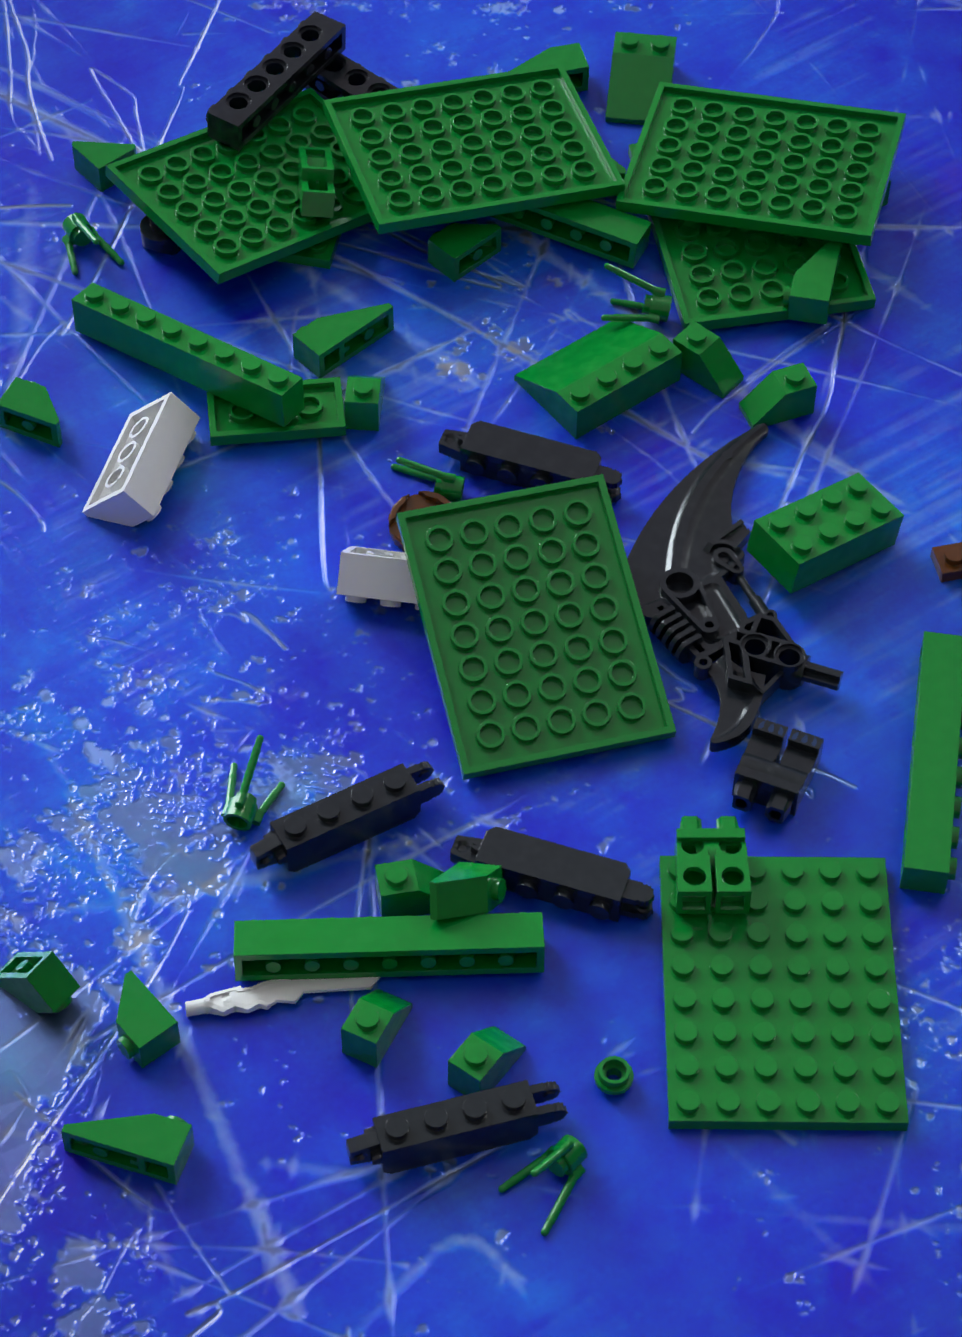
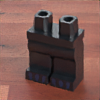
(772, 784)

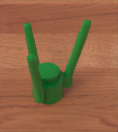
(81, 233)
(654, 307)
(446, 484)
(241, 810)
(561, 1159)

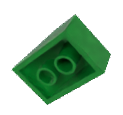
(635, 73)

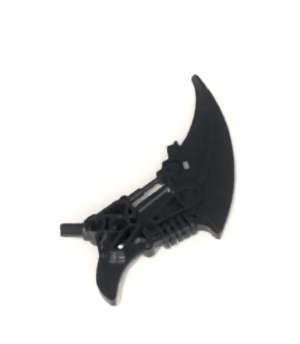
(682, 591)

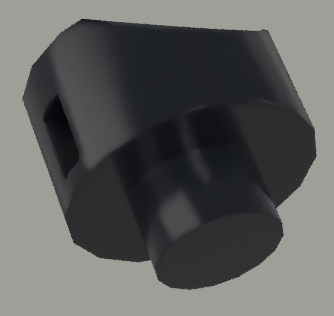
(155, 239)

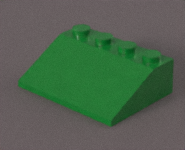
(602, 375)

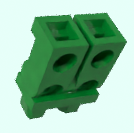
(708, 852)

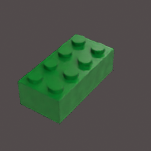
(824, 532)

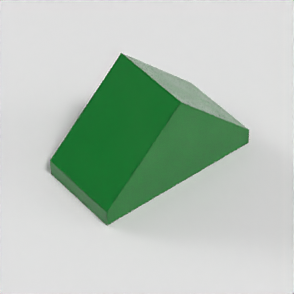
(92, 158)

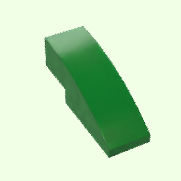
(316, 182)

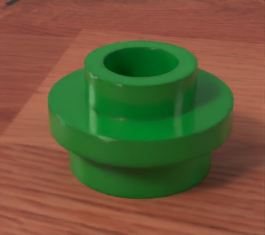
(613, 1066)

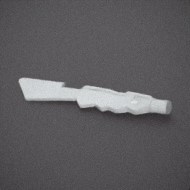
(271, 992)

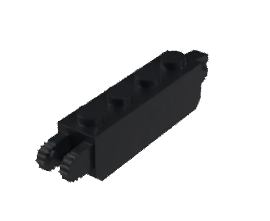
(523, 458)
(346, 817)
(559, 874)
(456, 1126)

